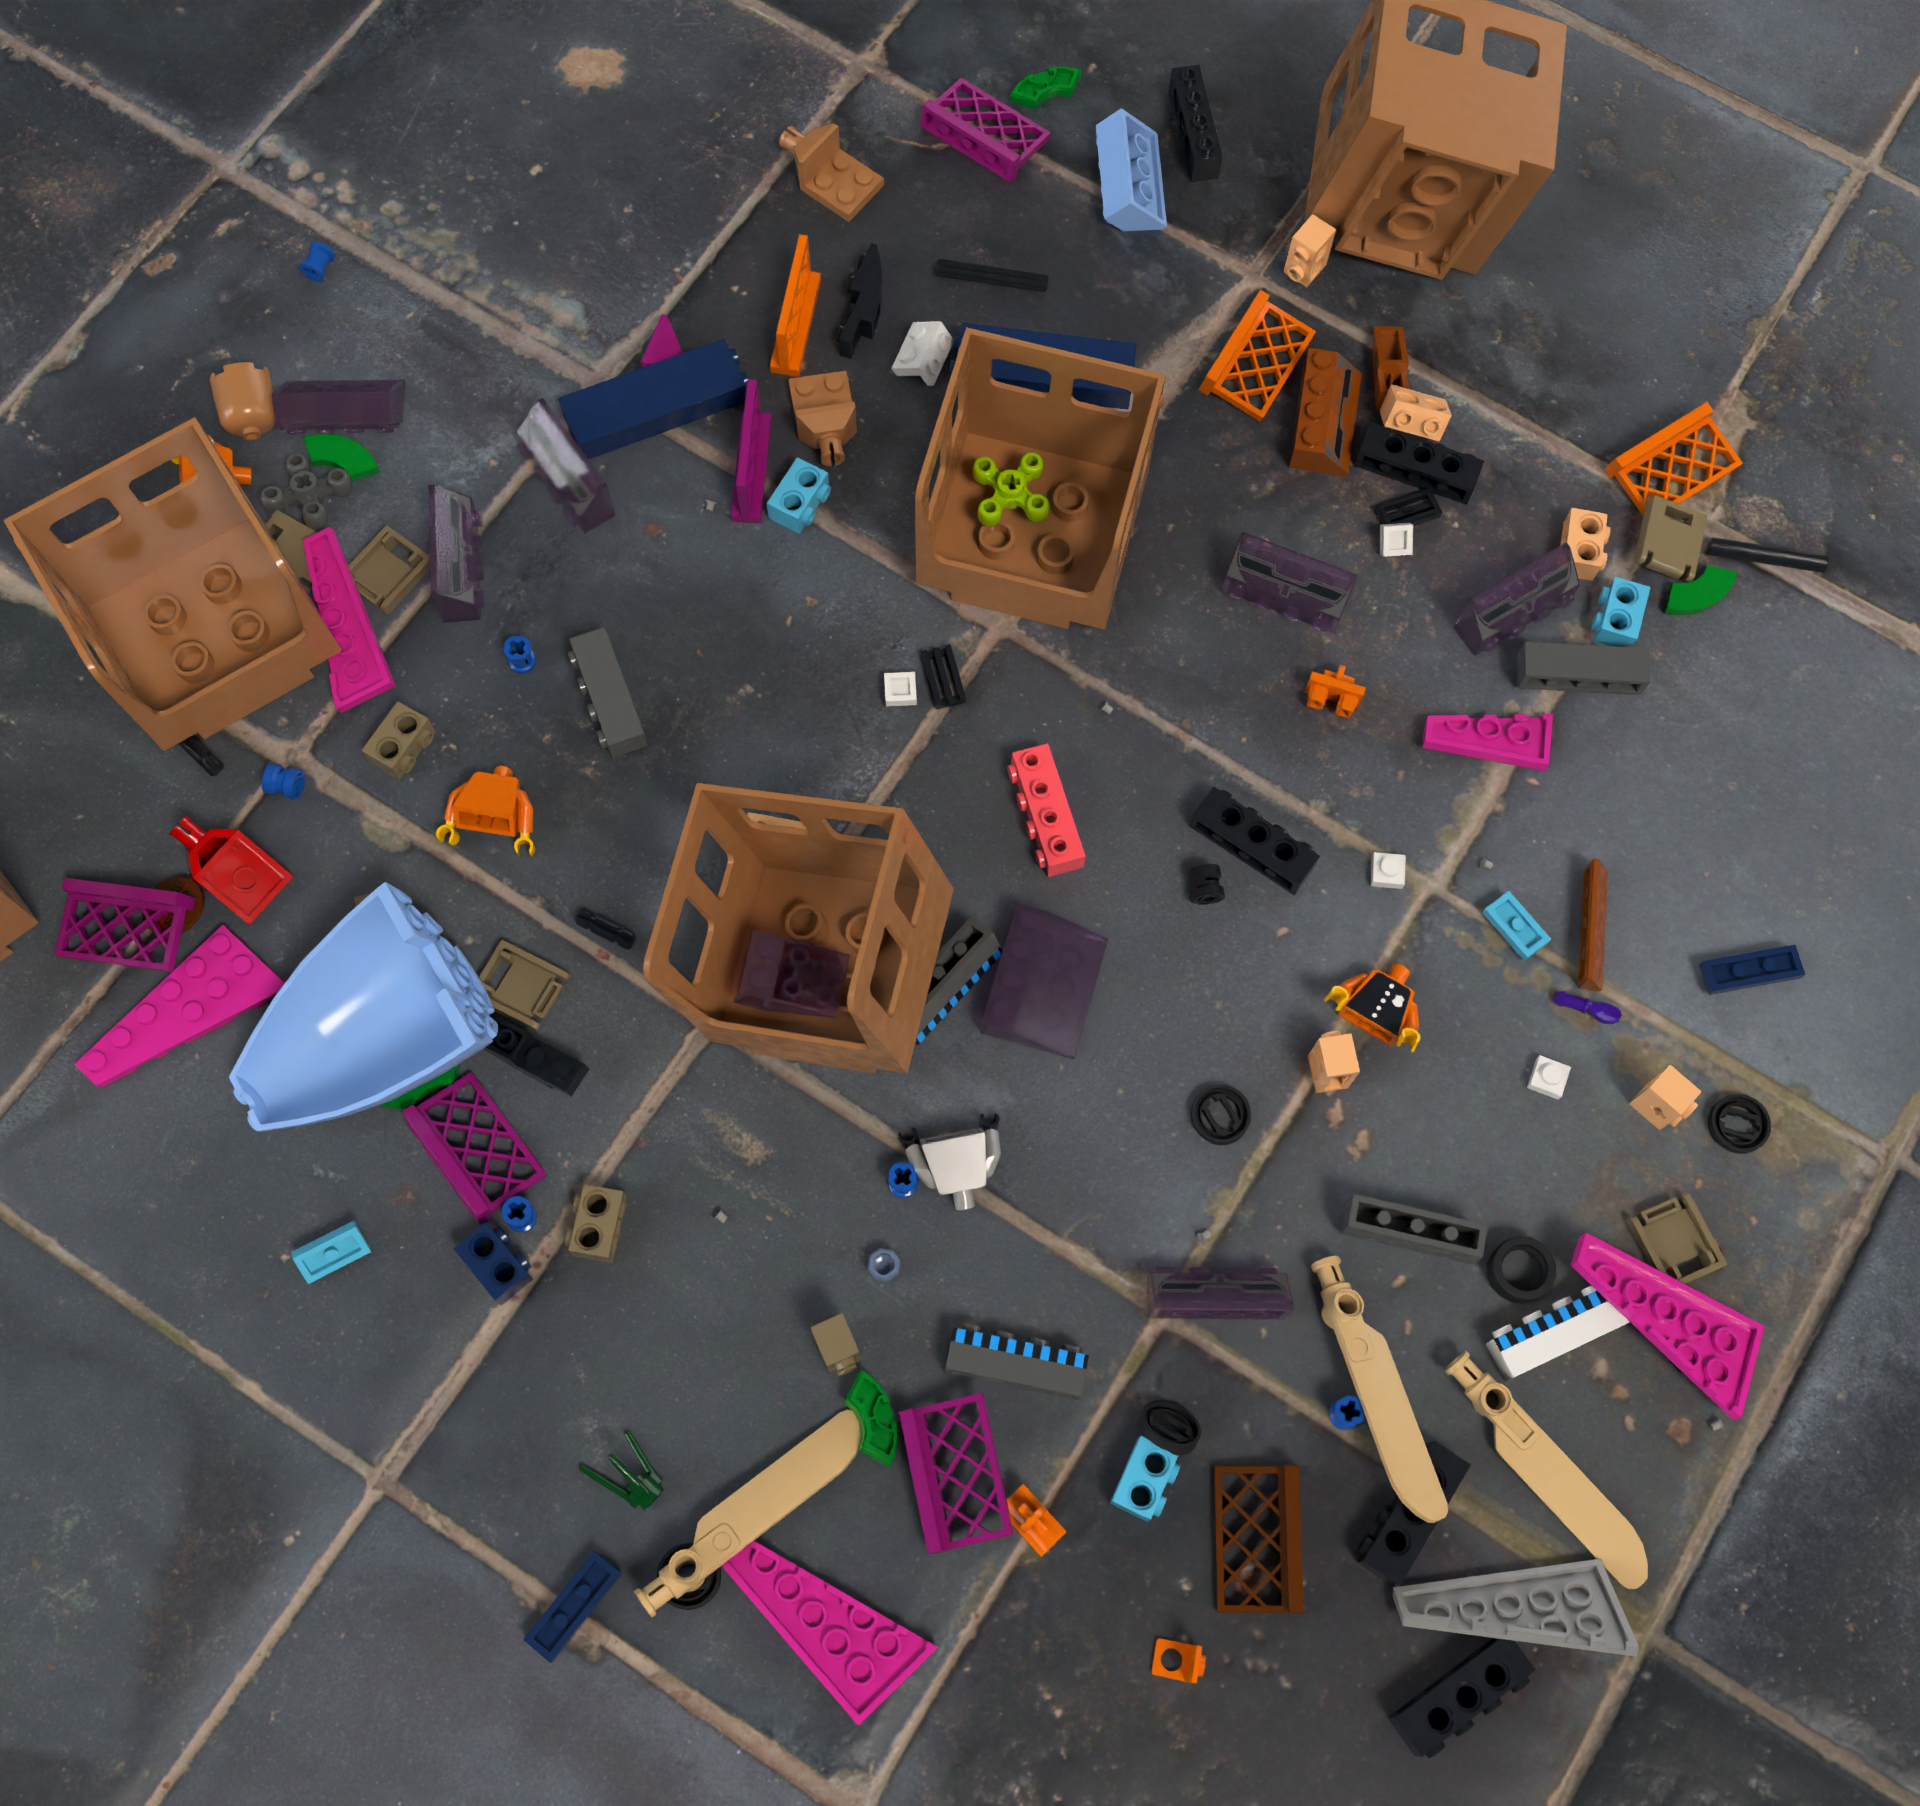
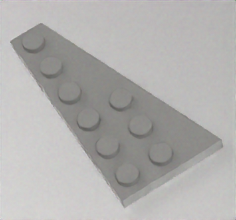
(1540, 1605)

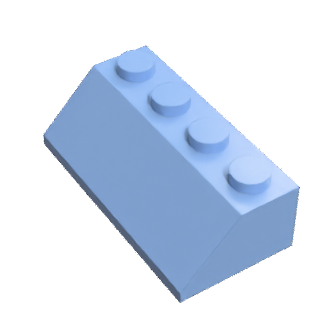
(1130, 173)

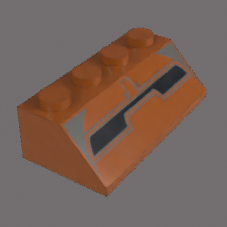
(1325, 414)

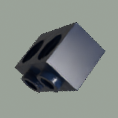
(488, 1268)

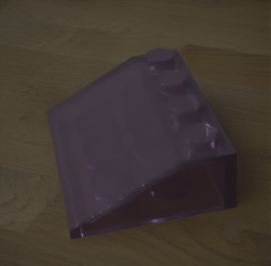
(1044, 982)

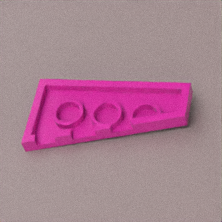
(1510, 741)

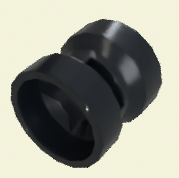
(1206, 884)

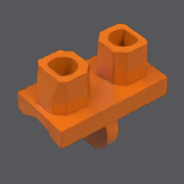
(1336, 688)
(1033, 1521)

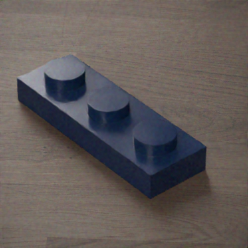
(1752, 969)
(572, 1607)

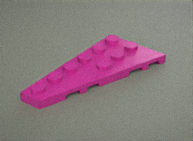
(195, 999)
(841, 1640)

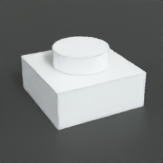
(1396, 539)
(900, 689)
(1388, 870)
(1549, 1077)

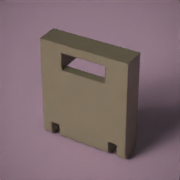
(291, 543)
(1671, 544)
(385, 577)
(527, 987)
(1674, 1236)

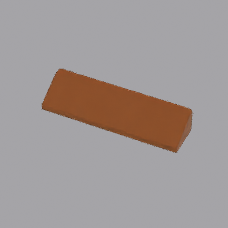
(1593, 926)

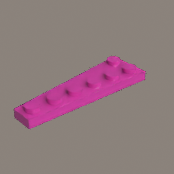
(360, 667)

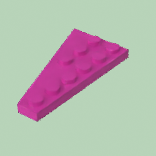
(1692, 1330)

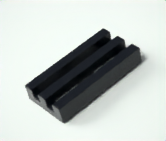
(1435, 513)
(937, 654)

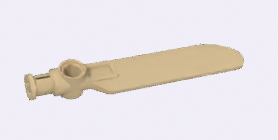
(1381, 1396)
(1555, 1478)
(757, 1507)

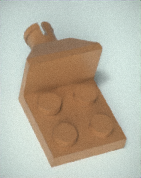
(829, 172)
(824, 413)

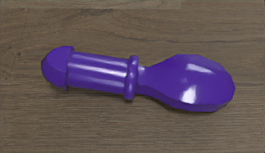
(1601, 1011)

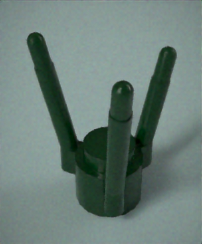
(643, 1489)

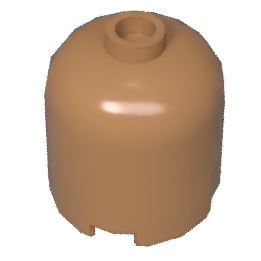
(244, 400)

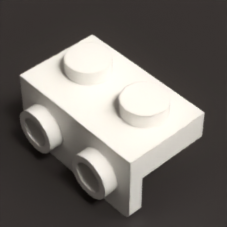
(923, 351)

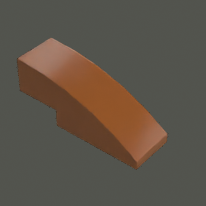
(1389, 361)

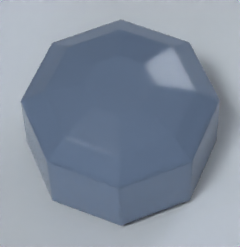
(883, 1265)

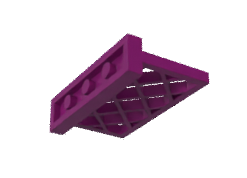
(974, 140)
(751, 460)
(133, 899)
(448, 1162)
(926, 1478)

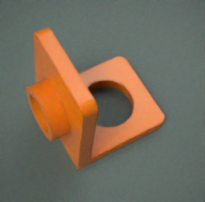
(1192, 1661)

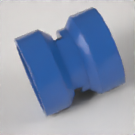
(286, 781)

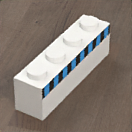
(1554, 1333)

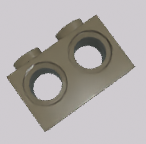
(391, 738)
(606, 1223)
(836, 1345)

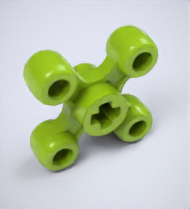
(1030, 468)

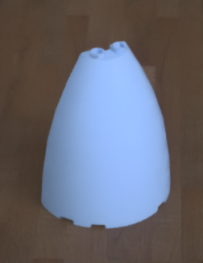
(363, 1019)

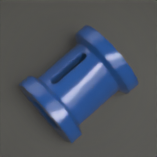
(316, 261)
(522, 647)
(904, 1170)
(519, 1203)
(1338, 1418)

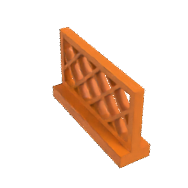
(796, 313)
(1234, 350)
(1667, 439)

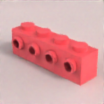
(1047, 810)

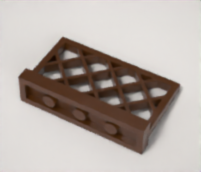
(1290, 1539)

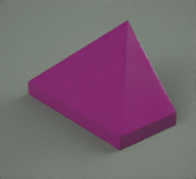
(662, 343)

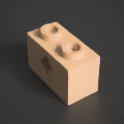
(1666, 1098)

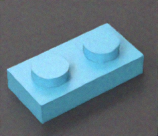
(1516, 925)
(331, 1252)

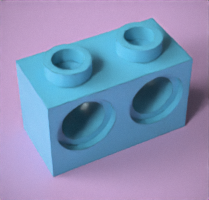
(793, 494)
(1626, 615)
(1137, 1475)

